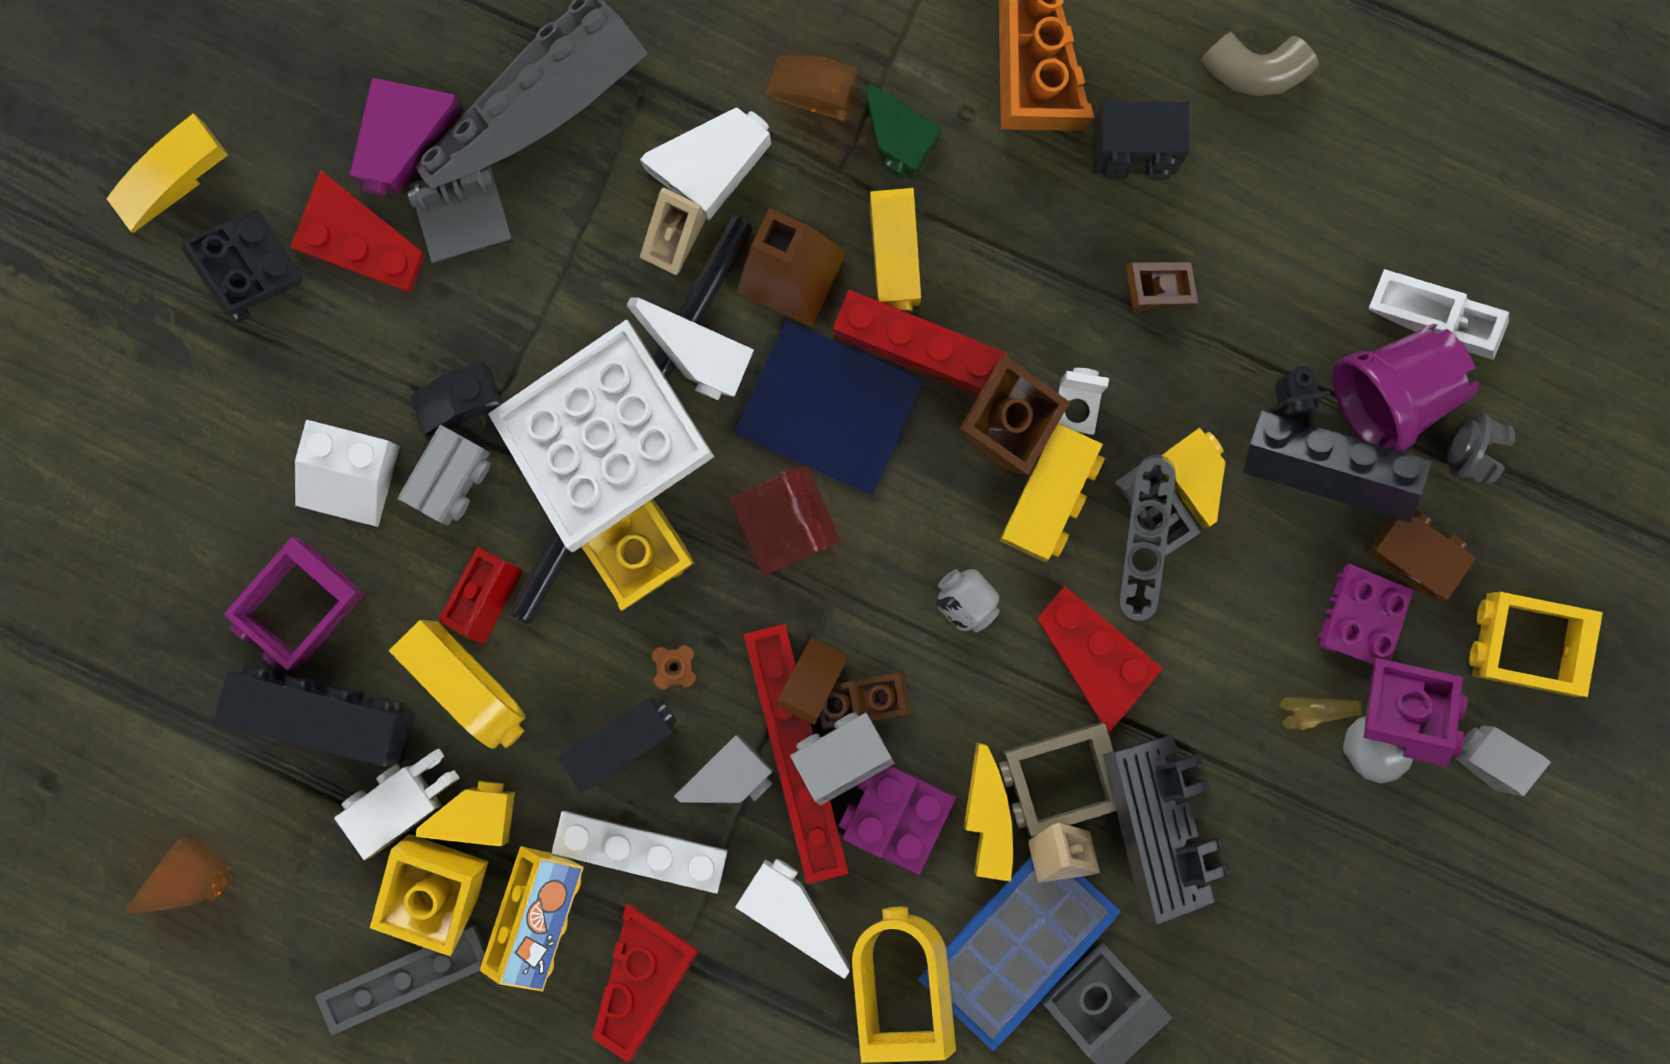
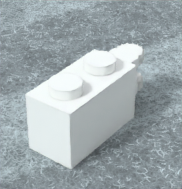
(394, 806)

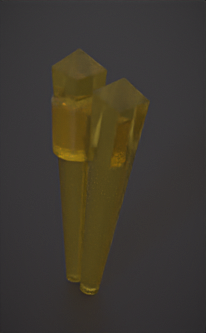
(1313, 711)

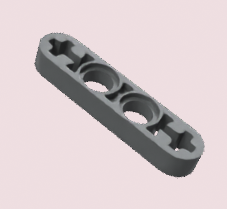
(1144, 537)

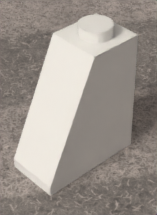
(710, 158)

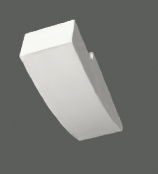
(1421, 303)

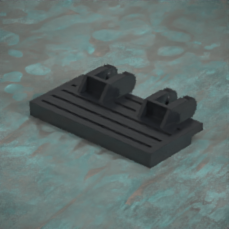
(1157, 829)

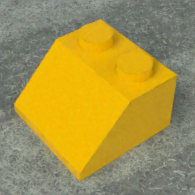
(428, 894)

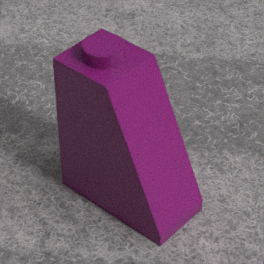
(396, 133)

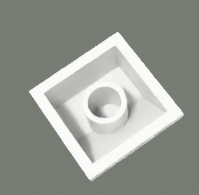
(343, 472)

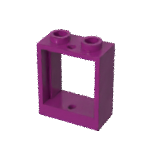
(320, 569)

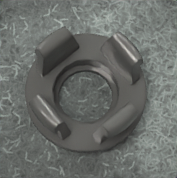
(1468, 447)

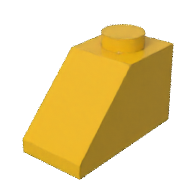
(1198, 475)
(473, 816)

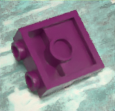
(1416, 711)
(897, 818)

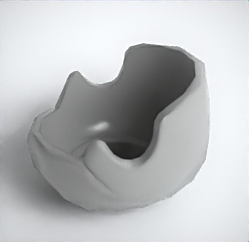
(1374, 759)

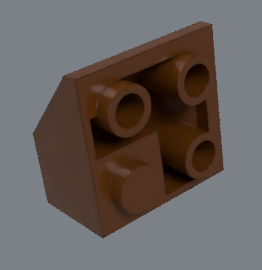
(790, 268)

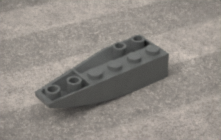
(538, 91)

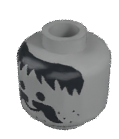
(968, 600)

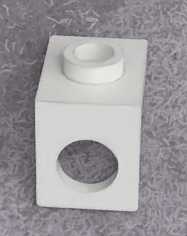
(1088, 387)

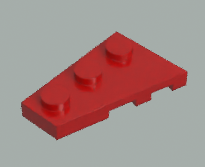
(354, 238)
(1098, 656)
(642, 980)

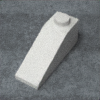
(695, 350)
(787, 910)

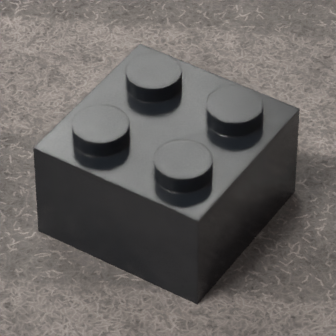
(1140, 138)

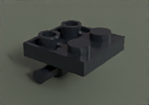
(242, 264)

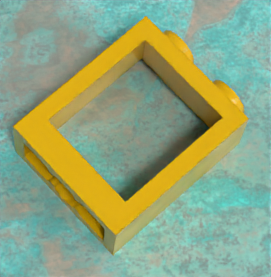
(1577, 652)

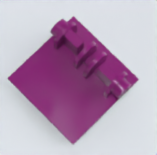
(1365, 615)

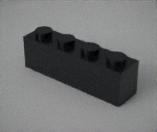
(1337, 466)

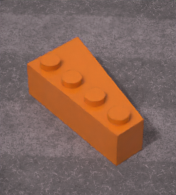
(1039, 69)

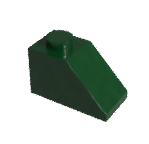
(900, 133)

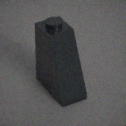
(618, 744)

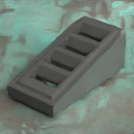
(1178, 537)

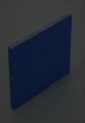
(829, 407)

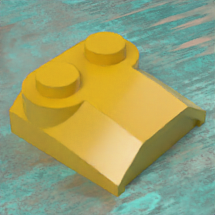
(638, 554)

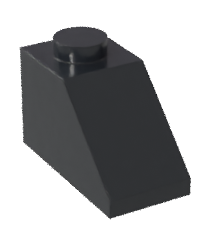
(456, 397)

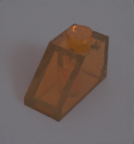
(813, 84)
(183, 878)

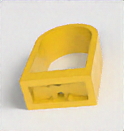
(460, 684)
(903, 1045)

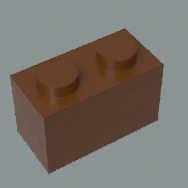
(1422, 555)

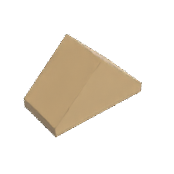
(672, 231)
(1063, 853)

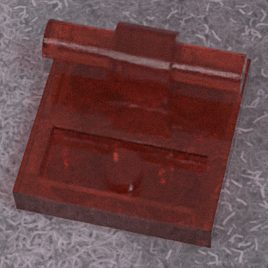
(785, 520)

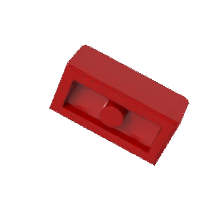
(480, 595)

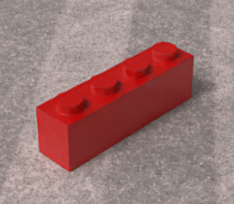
(915, 343)

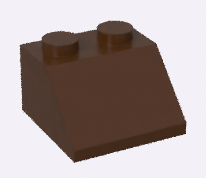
(1013, 418)

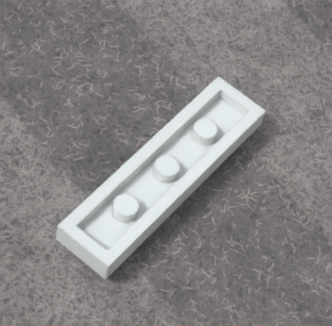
(639, 851)

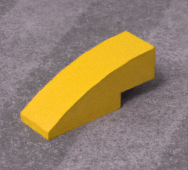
(166, 172)
(990, 815)

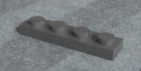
(399, 982)

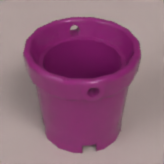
(1403, 386)

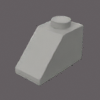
(1501, 760)
(729, 776)

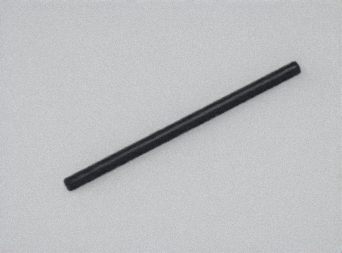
(693, 310)

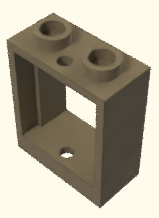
(1013, 776)

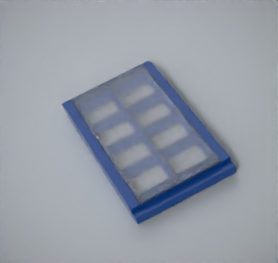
(1020, 949)

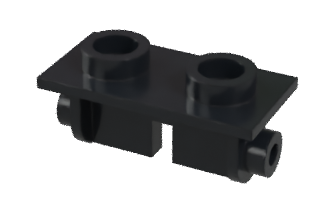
(1297, 393)

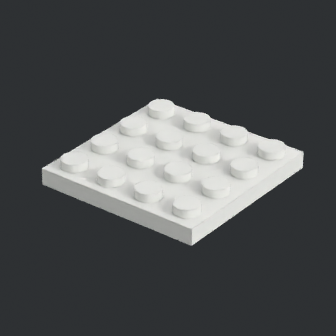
(600, 436)

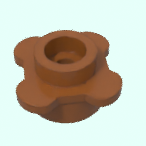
(663, 660)

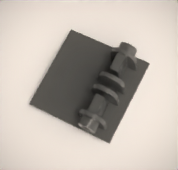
(460, 214)

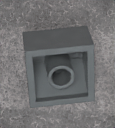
(1105, 1008)

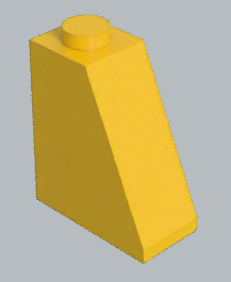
(895, 248)

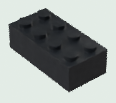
(314, 717)

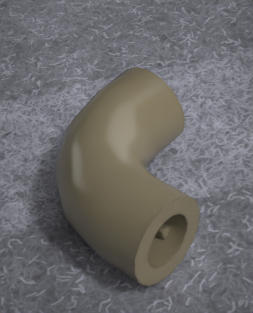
(1260, 73)

